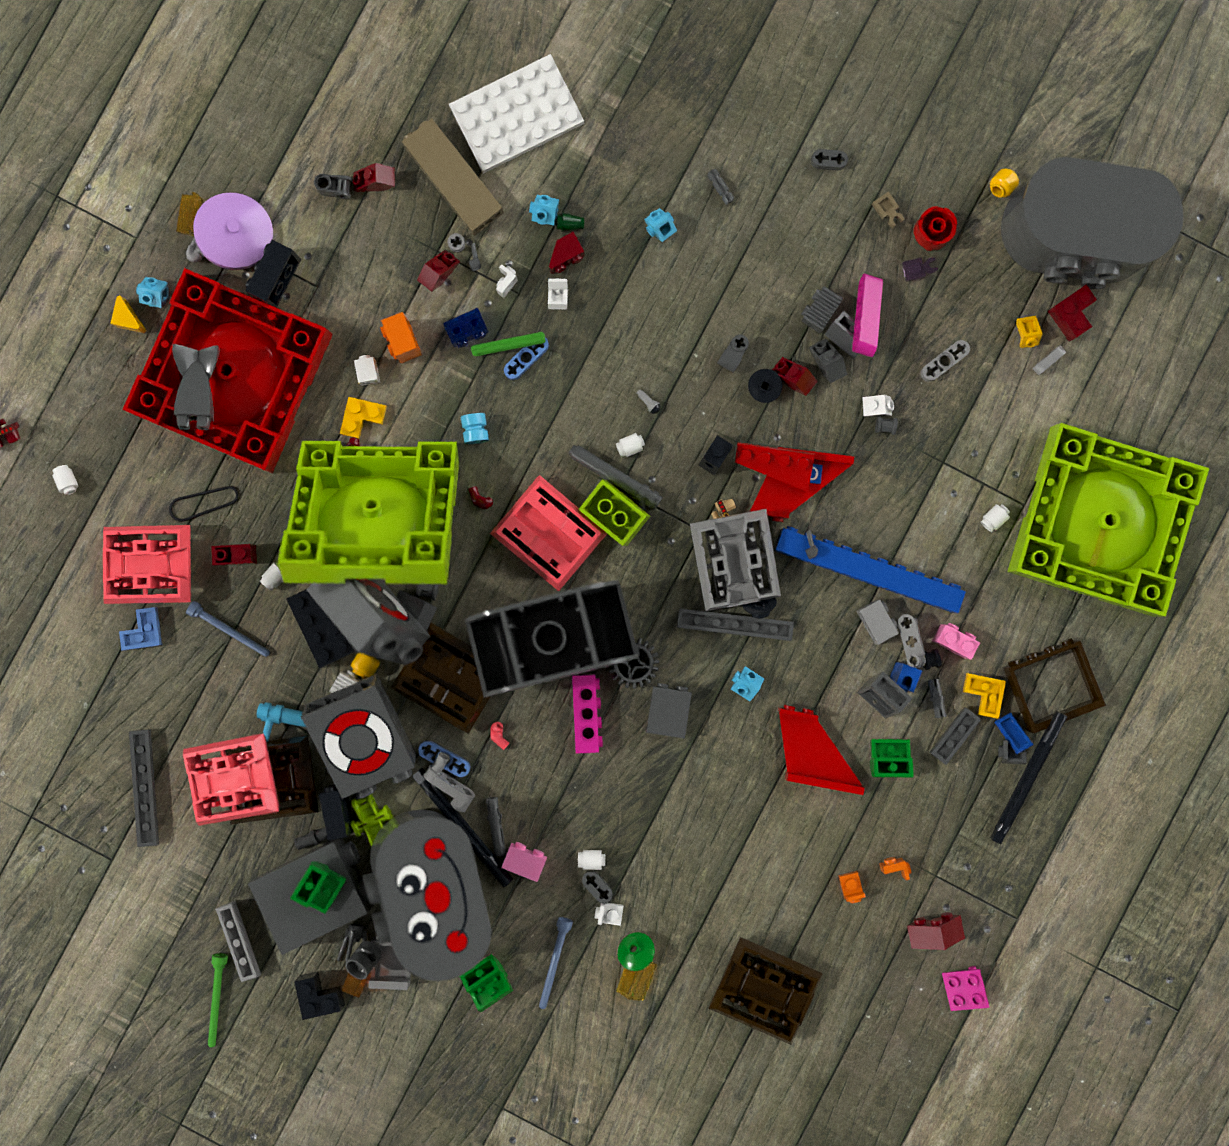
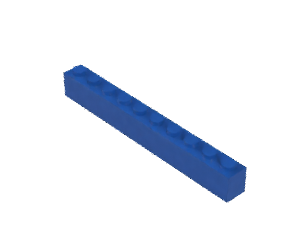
(872, 571)

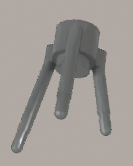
(353, 934)

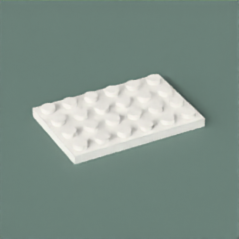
(516, 113)

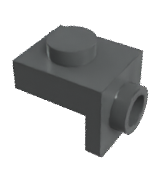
(1009, 756)

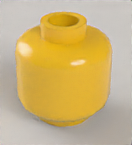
(1004, 183)
(364, 665)

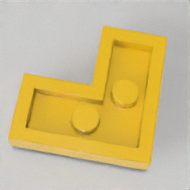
(359, 411)
(990, 691)

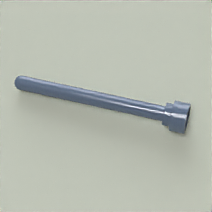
(196, 610)
(564, 925)

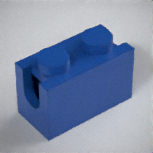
(905, 676)

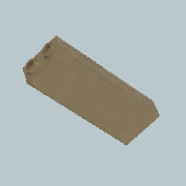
(452, 176)

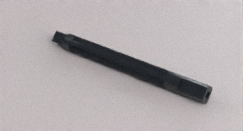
(1028, 777)
(454, 816)

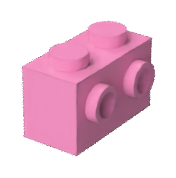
(955, 641)

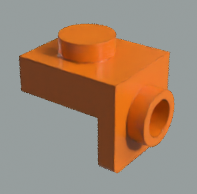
(892, 865)

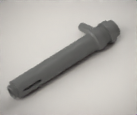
(641, 492)

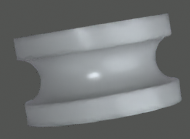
(454, 237)

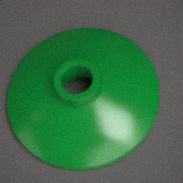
(641, 957)

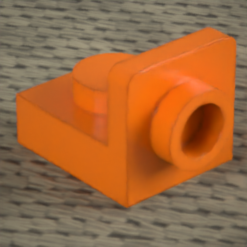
(851, 887)

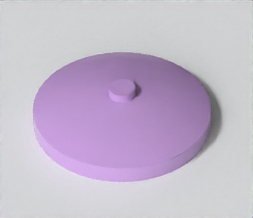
(232, 230)

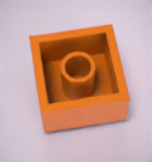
(401, 338)

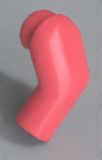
(496, 735)

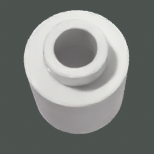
(630, 445)
(65, 479)
(995, 518)
(272, 577)
(591, 859)

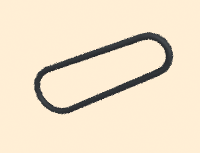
(207, 511)

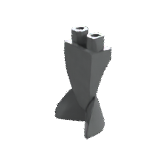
(194, 394)

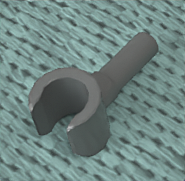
(474, 263)
(812, 551)

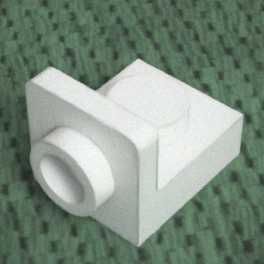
(505, 284)
(609, 913)

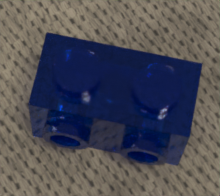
(466, 328)

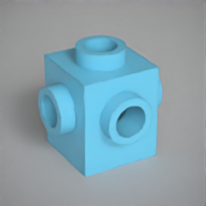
(544, 209)
(660, 224)
(153, 292)
(746, 683)

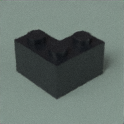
(314, 1000)

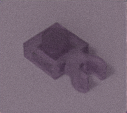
(916, 269)

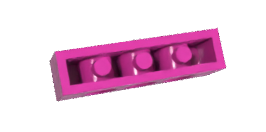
(582, 743)

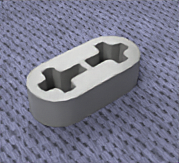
(1049, 359)

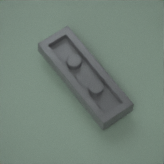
(955, 735)

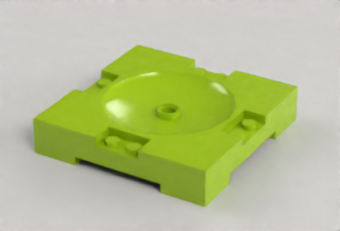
(1148, 511)
(371, 513)

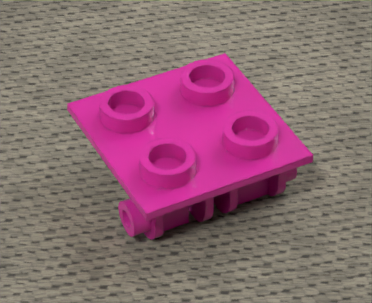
(965, 989)

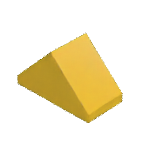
(125, 317)

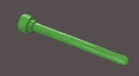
(219, 961)

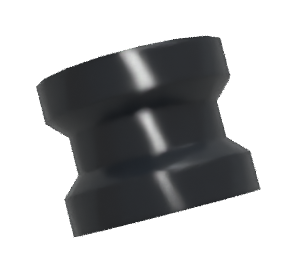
(932, 659)

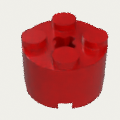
(935, 217)

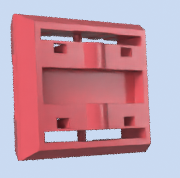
(548, 533)
(146, 564)
(231, 779)

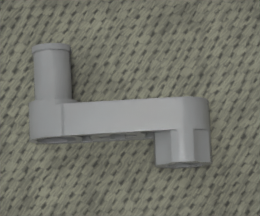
(906, 633)
(461, 794)

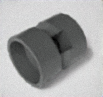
(363, 960)

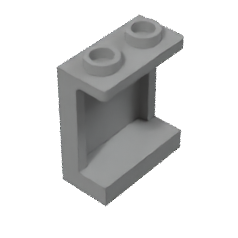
(388, 971)

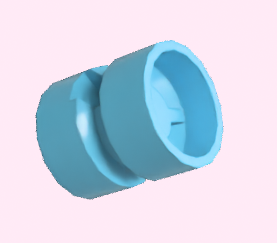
(474, 428)

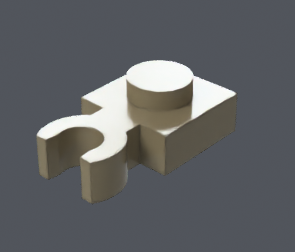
(887, 207)

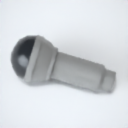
(653, 406)

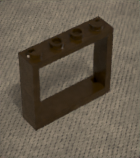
(1086, 671)

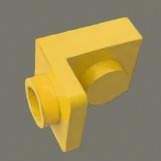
(1029, 331)

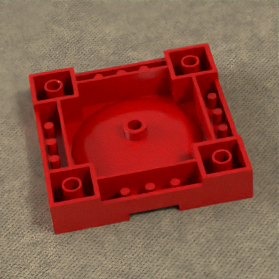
(270, 360)

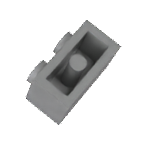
(878, 621)

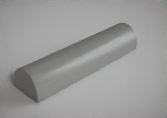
(238, 941)

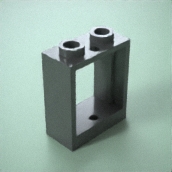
(888, 695)

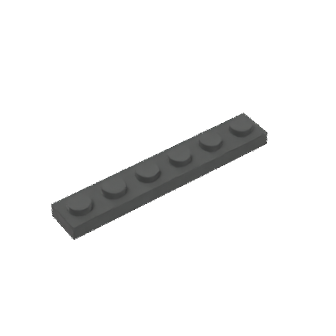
(735, 624)
(144, 788)

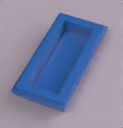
(1013, 733)

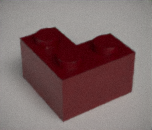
(1069, 313)
(936, 933)

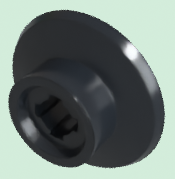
(768, 377)
(761, 608)

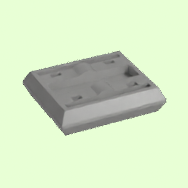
(735, 560)

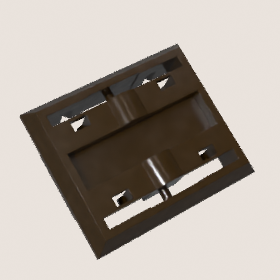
(446, 679)
(291, 776)
(766, 990)

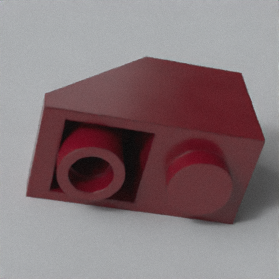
(374, 178)
(566, 251)
(437, 270)
(795, 376)
(234, 554)

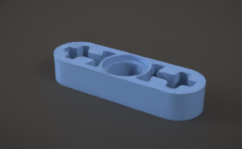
(513, 364)
(434, 747)

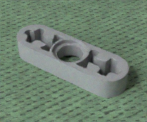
(952, 348)

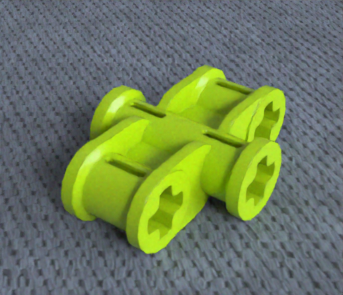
(369, 814)

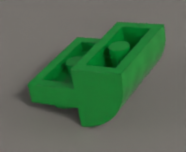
(891, 758)
(318, 887)
(486, 983)

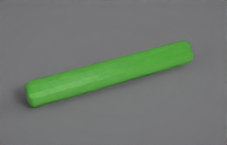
(508, 344)

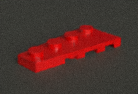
(781, 464)

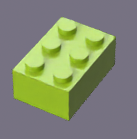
(614, 512)

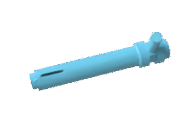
(278, 714)

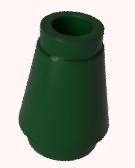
(569, 222)

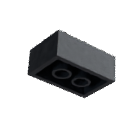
(273, 273)

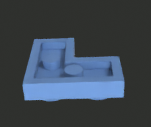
(148, 631)

